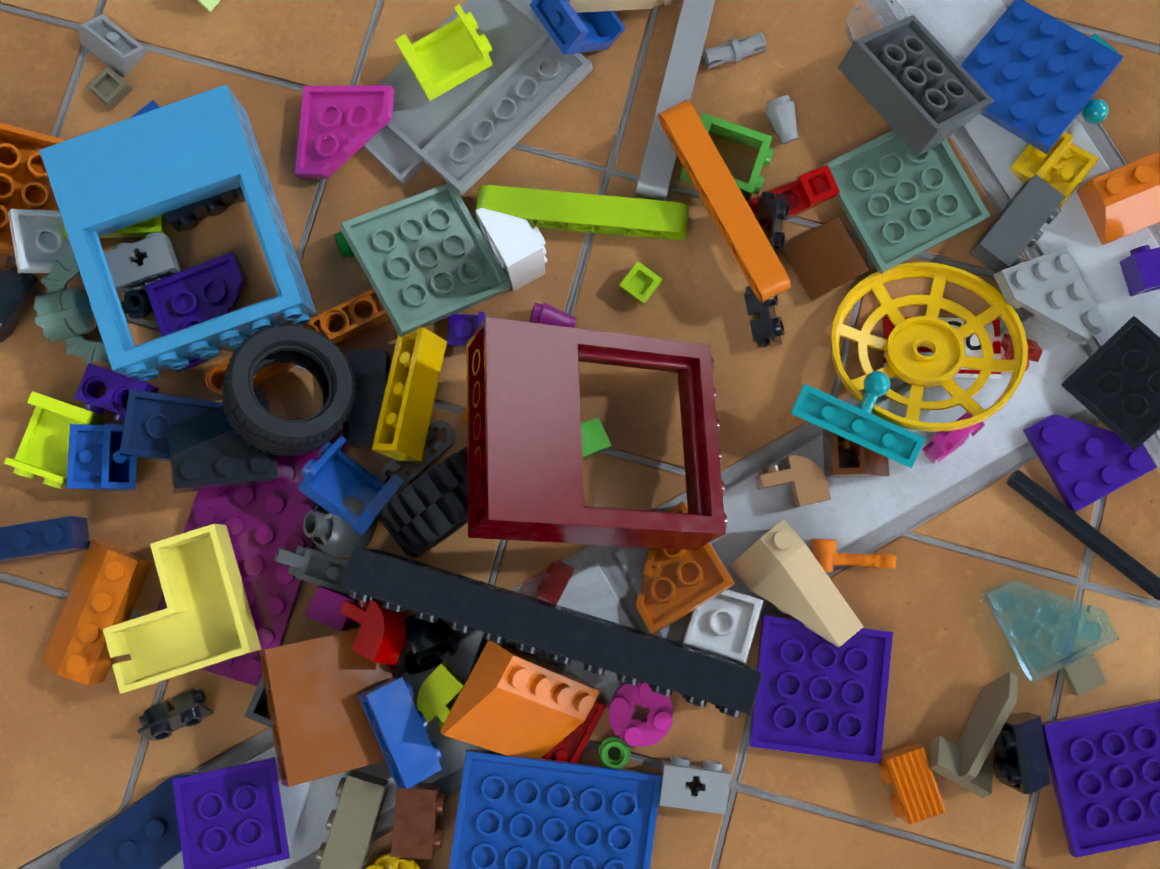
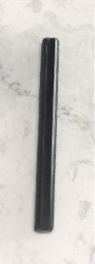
(1085, 533)

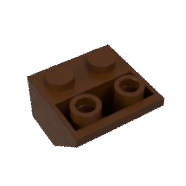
(850, 459)

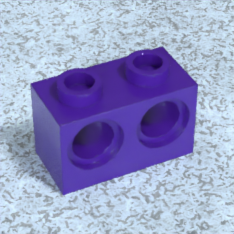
(116, 390)

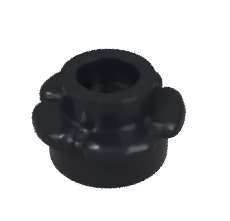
(140, 311)

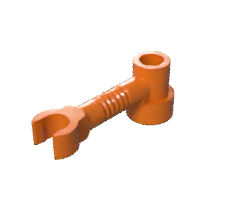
(826, 554)

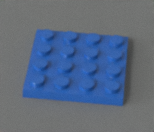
(1038, 73)

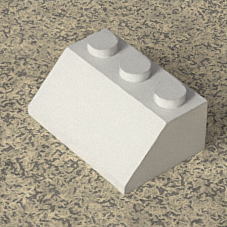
(514, 245)

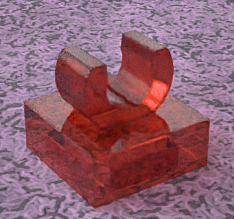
(1034, 349)

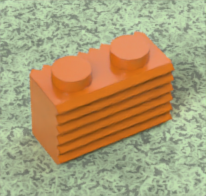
(911, 783)

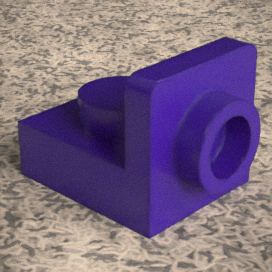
(462, 327)

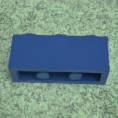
(401, 731)

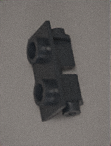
(774, 213)
(768, 325)
(160, 721)

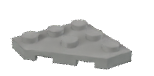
(1053, 293)

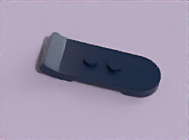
(137, 839)

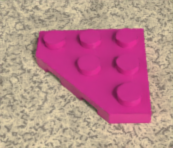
(338, 124)

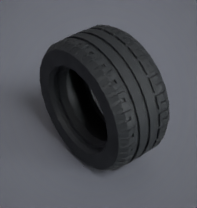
(304, 349)

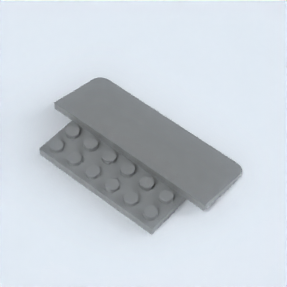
(485, 115)

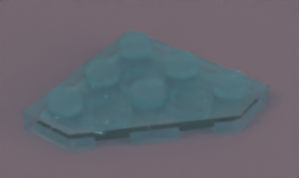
(1047, 627)

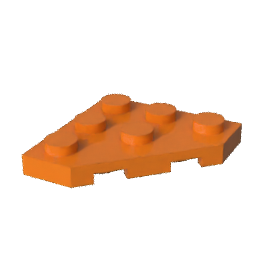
(679, 582)

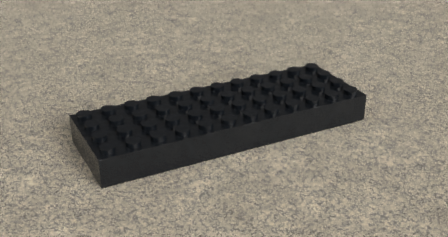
(552, 628)

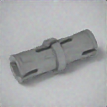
(734, 50)

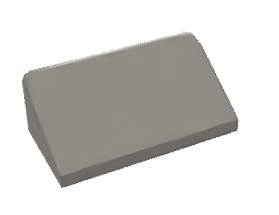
(111, 44)

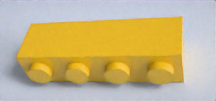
(409, 395)

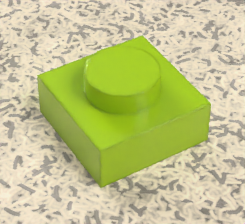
(640, 283)

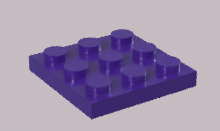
(231, 817)

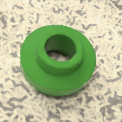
(623, 758)

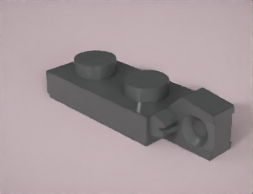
(315, 567)

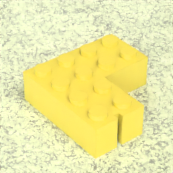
(204, 614)

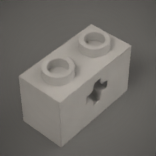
(133, 270)
(708, 797)

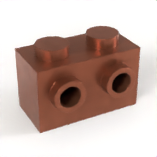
(417, 820)

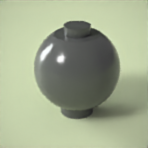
(335, 534)

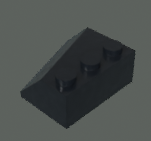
(213, 456)

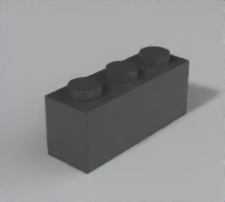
(1018, 225)

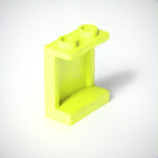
(447, 54)
(47, 439)

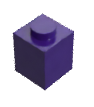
(1142, 270)

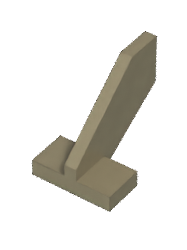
(966, 761)

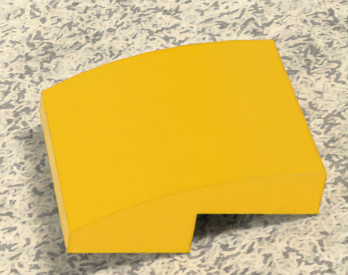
(1062, 167)

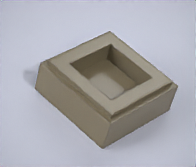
(109, 87)
(1084, 675)

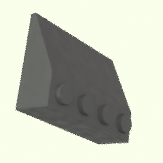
(914, 83)

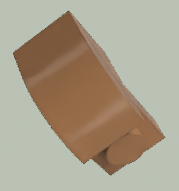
(804, 477)

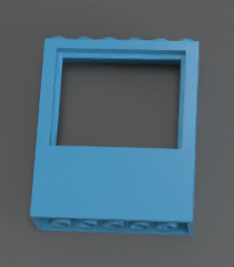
(153, 168)

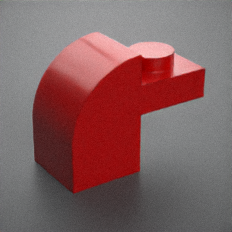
(380, 633)

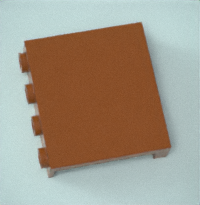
(317, 707)

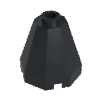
(15, 296)

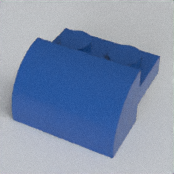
(96, 460)

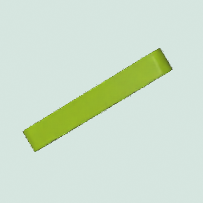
(588, 212)

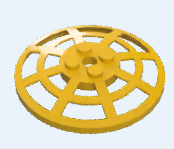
(936, 335)

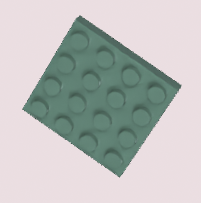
(904, 200)
(425, 258)

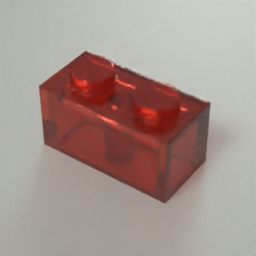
(556, 582)

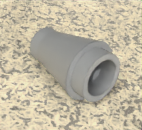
(783, 118)

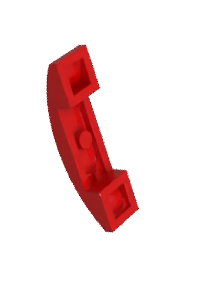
(805, 193)

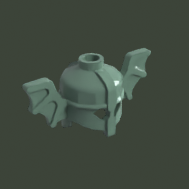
(68, 312)

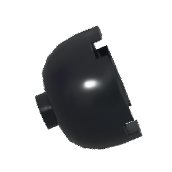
(425, 645)

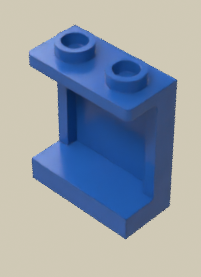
(577, 31)
(340, 477)

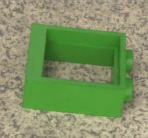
(744, 136)

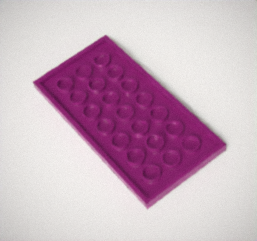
(259, 523)

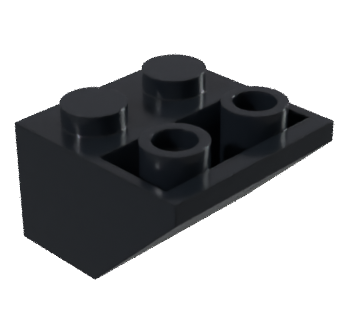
(1022, 754)

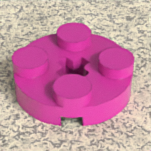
(946, 442)
(634, 731)

